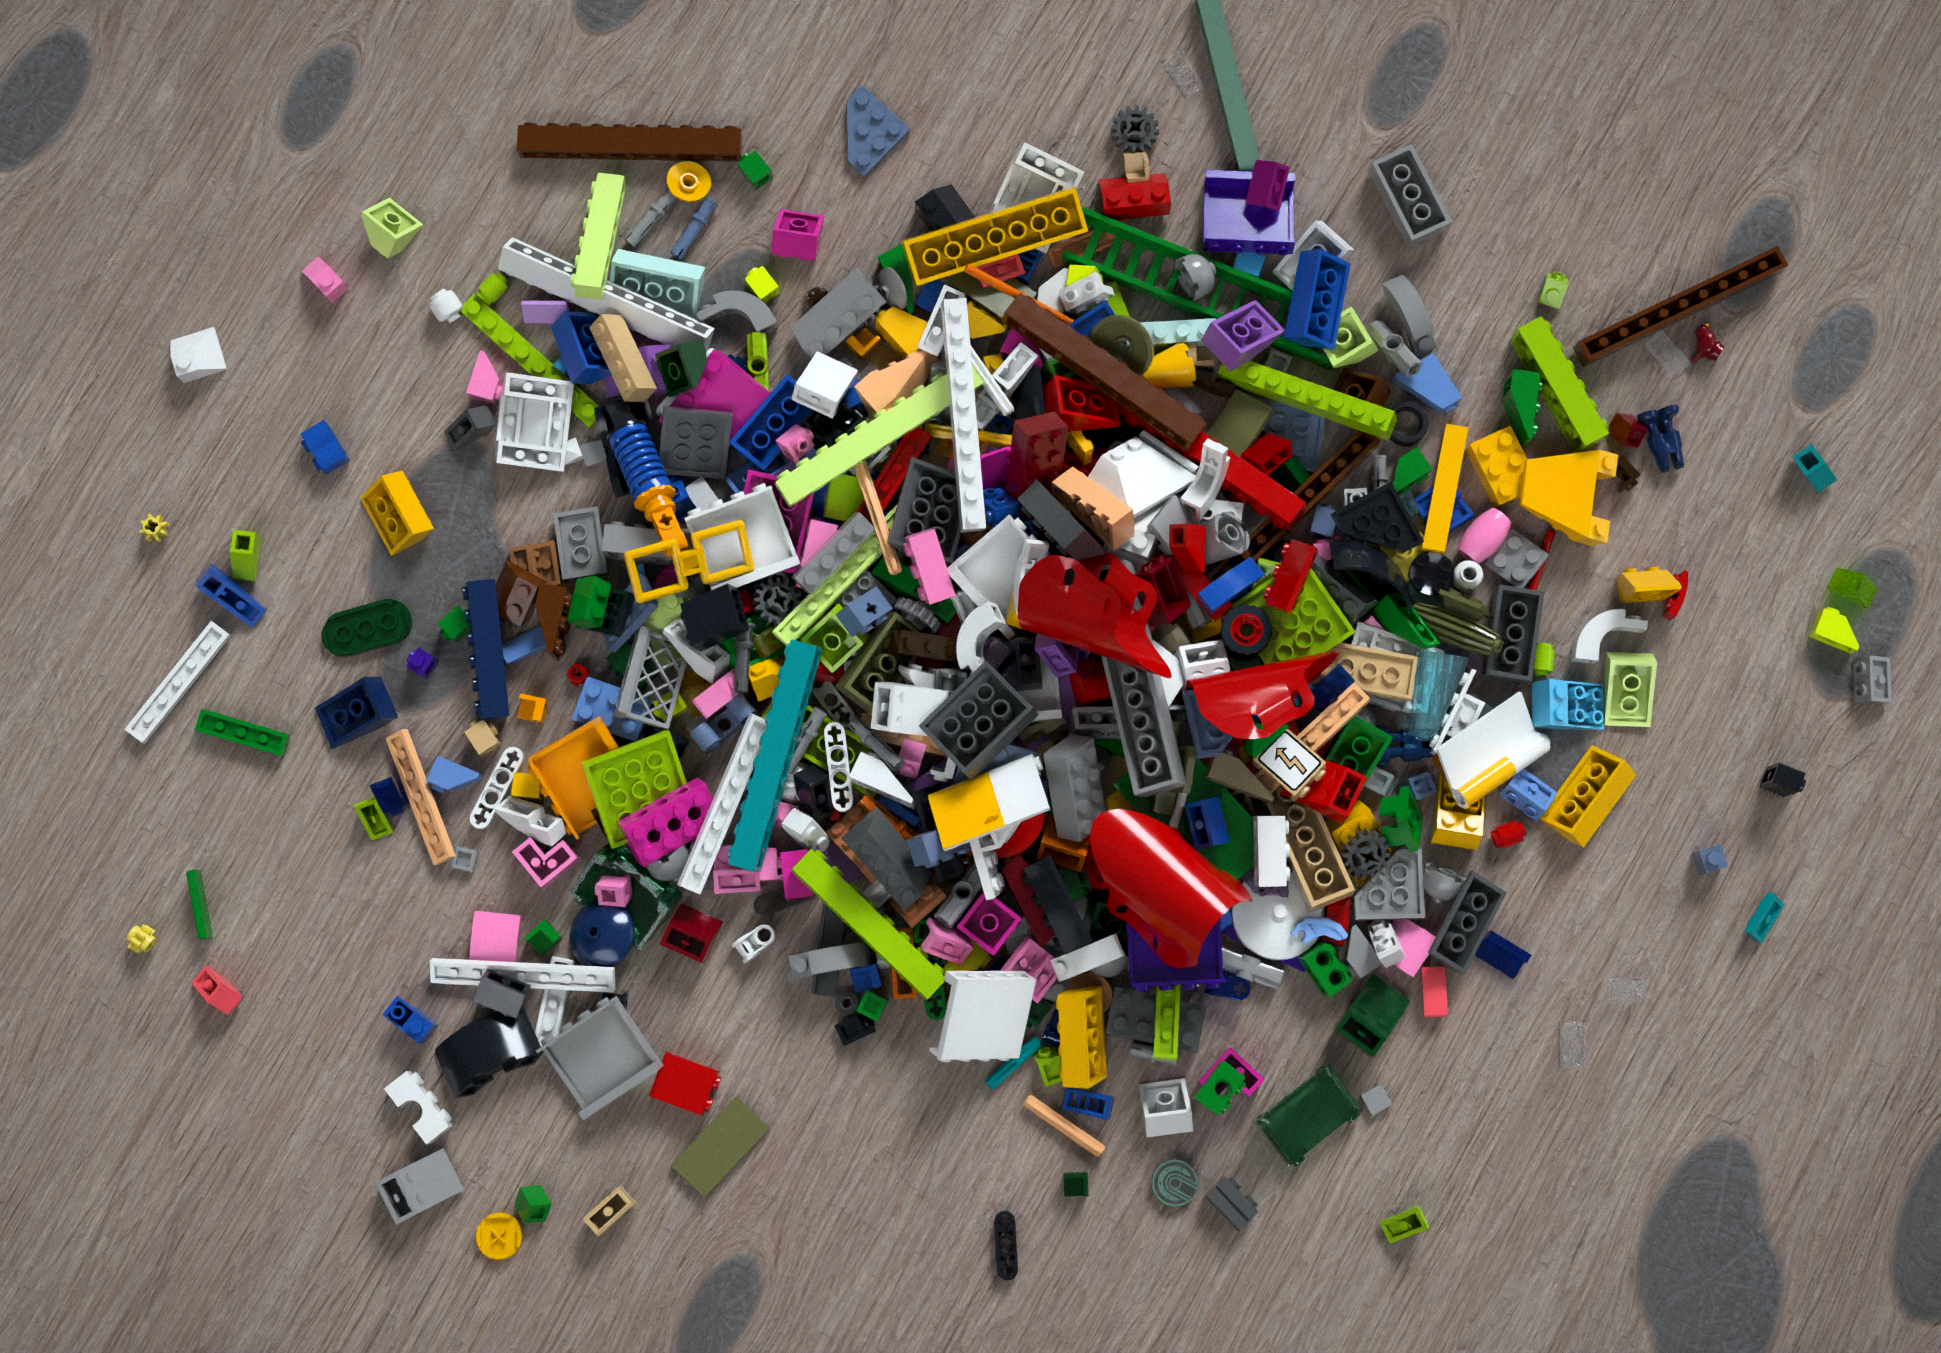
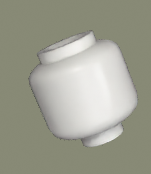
(445, 306)
(1470, 569)

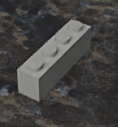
(833, 552)

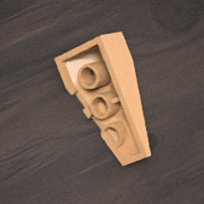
(899, 379)

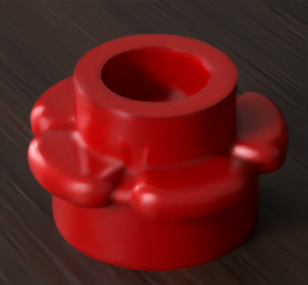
(575, 668)

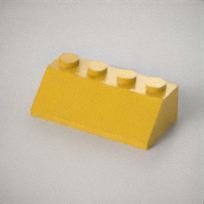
(1588, 795)
(1081, 1037)

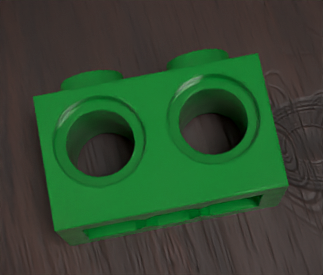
(1321, 973)

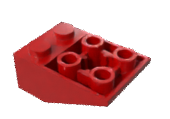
(1334, 793)

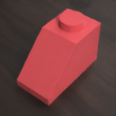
(217, 990)

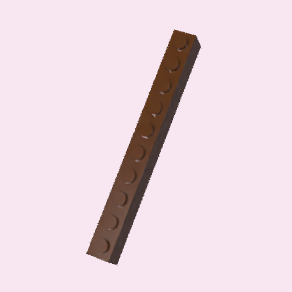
(629, 142)
(1680, 306)
(1104, 371)
(1312, 491)

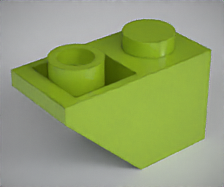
(245, 555)

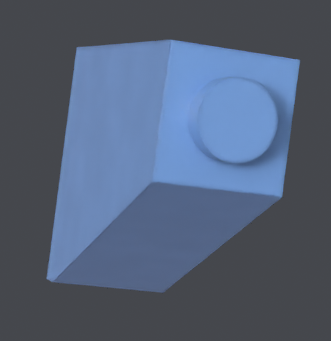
(1430, 386)

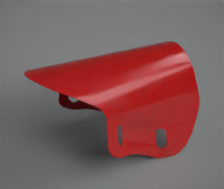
(1077, 611)
(1260, 690)
(1162, 882)

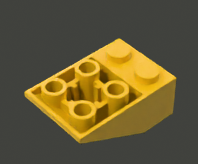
(1359, 818)
(1454, 824)

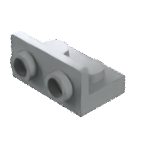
(1872, 679)

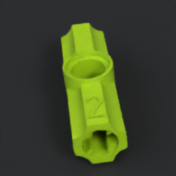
(758, 354)

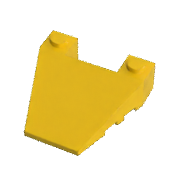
(1564, 490)

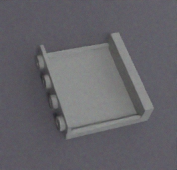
(601, 1055)

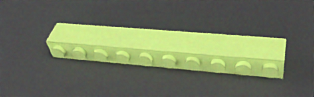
(866, 439)

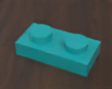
(1764, 917)

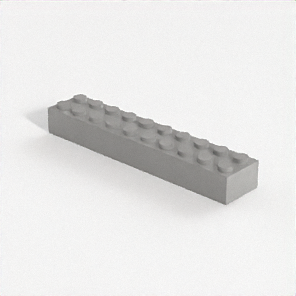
(1144, 722)

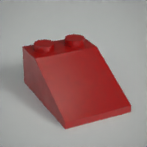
(1080, 404)

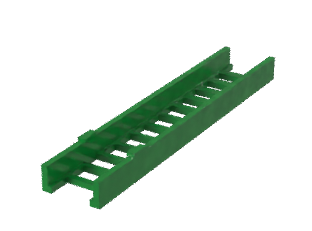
(1172, 251)

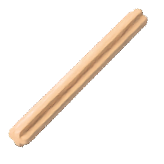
(877, 518)

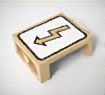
(1291, 764)

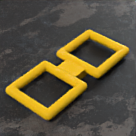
(689, 561)

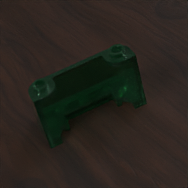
(651, 898)
(1308, 1115)

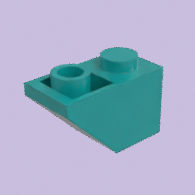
(1814, 467)

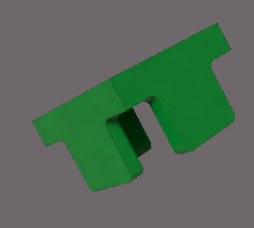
(1408, 820)

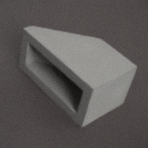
(1359, 954)

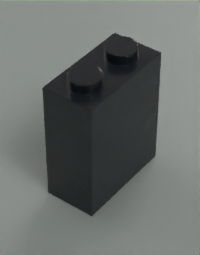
(714, 617)

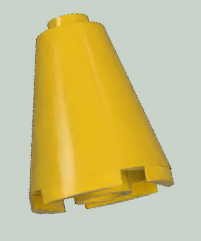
(1172, 368)

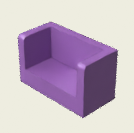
(1056, 657)

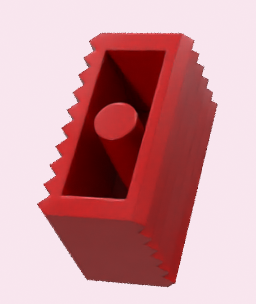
(1268, 453)

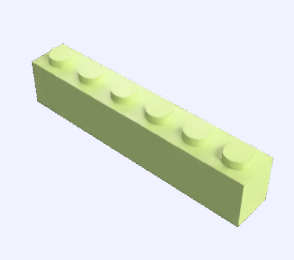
(599, 236)

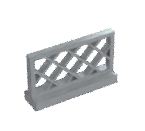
(632, 678)

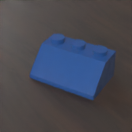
(579, 348)

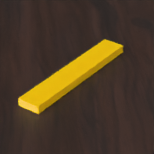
(1445, 489)

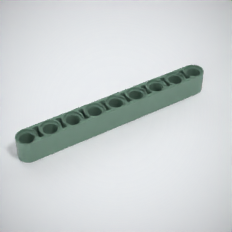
(1227, 84)

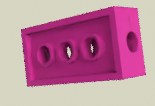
(657, 815)

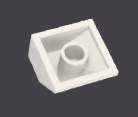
(197, 355)

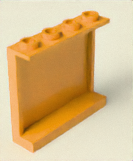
(563, 775)

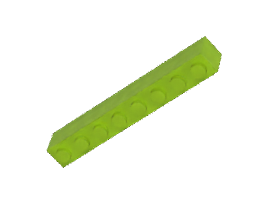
(1312, 398)
(868, 924)

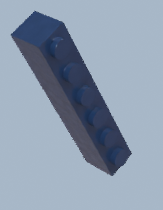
(486, 649)

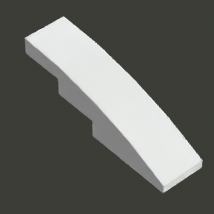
(1008, 378)

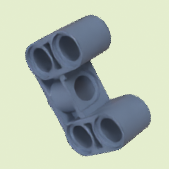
(709, 735)

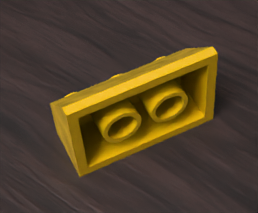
(396, 512)

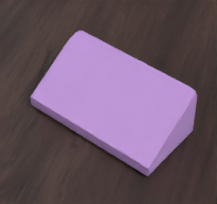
(543, 311)

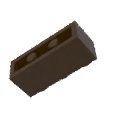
(923, 646)

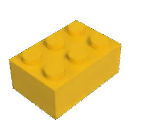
(1499, 465)

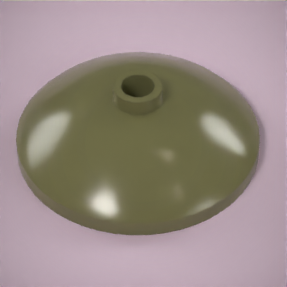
(1111, 334)

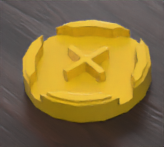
(499, 1236)

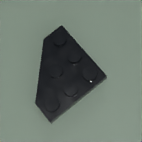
(1379, 520)

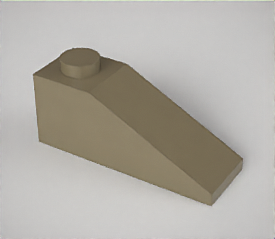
(1235, 775)

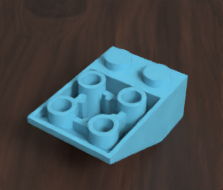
(1567, 705)

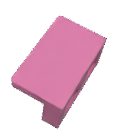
(946, 942)

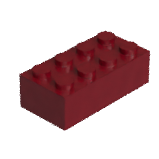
(1036, 452)

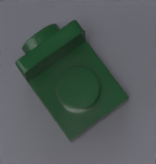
(1038, 1012)

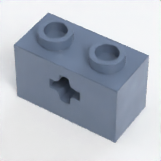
(864, 611)

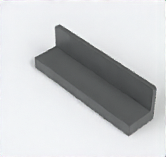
(830, 935)

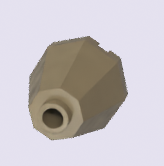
(1171, 636)

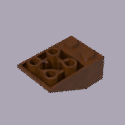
(553, 609)

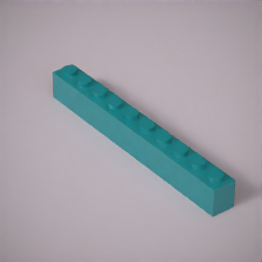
(775, 755)

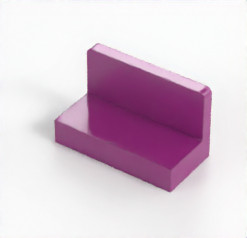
(1267, 184)

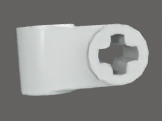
(753, 943)

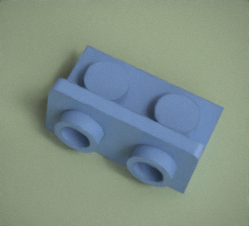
(1528, 794)

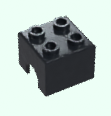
(828, 429)

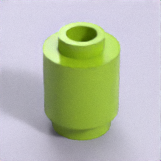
(492, 288)
(1544, 660)

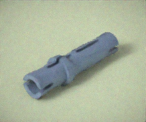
(699, 220)

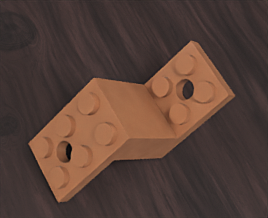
(918, 910)

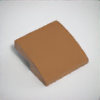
(539, 560)

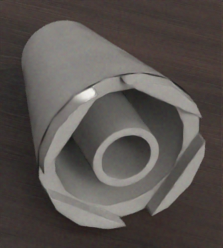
(1224, 538)

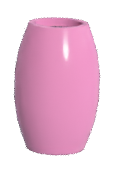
(1484, 536)

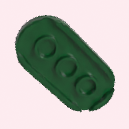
(367, 628)

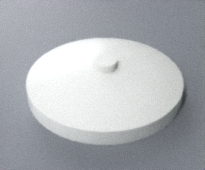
(1268, 921)

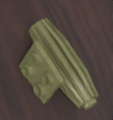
(1459, 624)

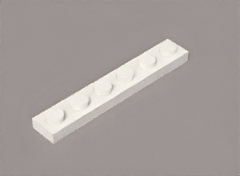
(177, 682)

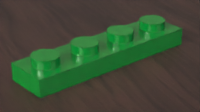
(242, 732)

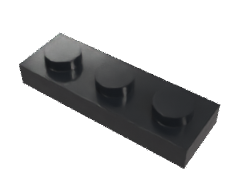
(1107, 436)

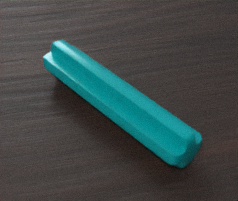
(1013, 1063)

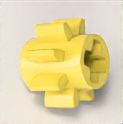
(160, 530)
(141, 938)

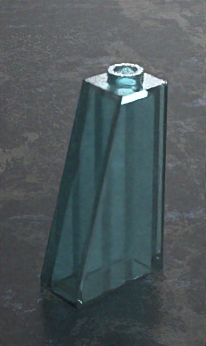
(1433, 691)

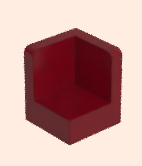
(1627, 430)

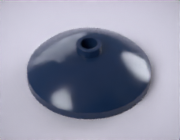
(613, 936)

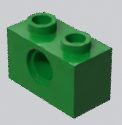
(1222, 1073)

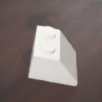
(1166, 1107)

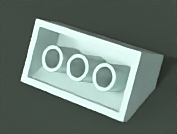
(660, 279)

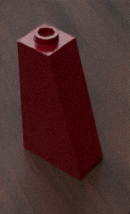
(1011, 873)

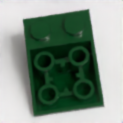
(1371, 1016)

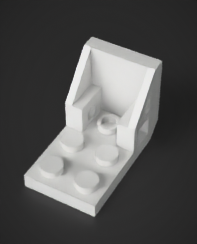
(987, 859)

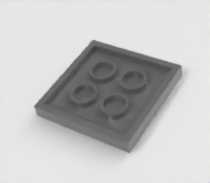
(694, 442)

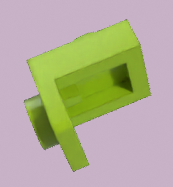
(1553, 290)

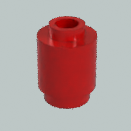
(1508, 834)

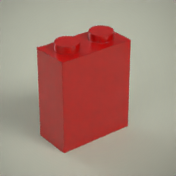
(685, 1084)

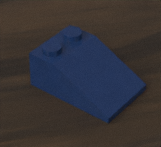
(356, 711)

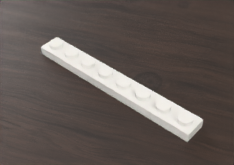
(723, 806)
(535, 974)

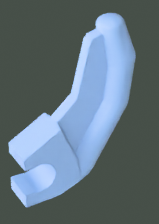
(1318, 926)

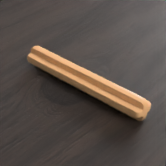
(1064, 1125)

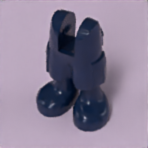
(1665, 443)
(1410, 748)

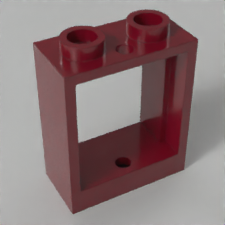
(1172, 587)

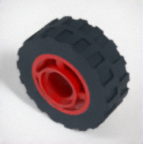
(1250, 644)

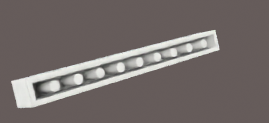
(639, 312)
(963, 415)

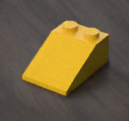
(1646, 585)

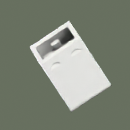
(1202, 660)
(903, 706)

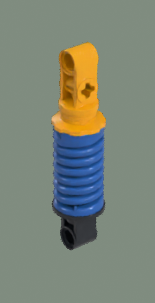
(643, 472)

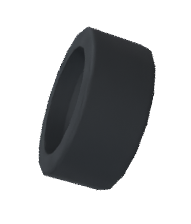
(1423, 423)

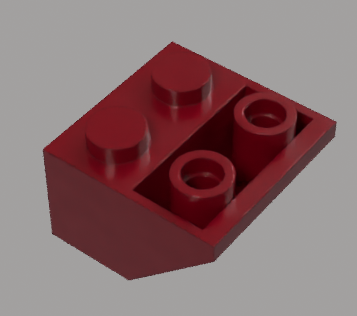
(691, 933)

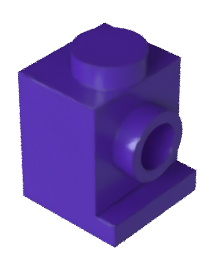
(421, 662)

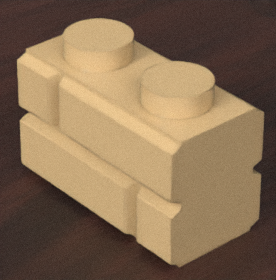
(609, 1211)

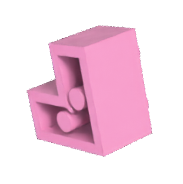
(547, 866)

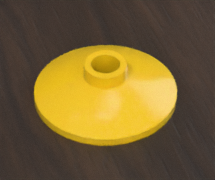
(689, 173)

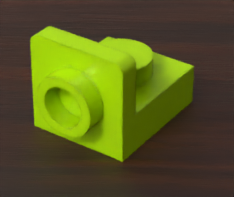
(1049, 1065)

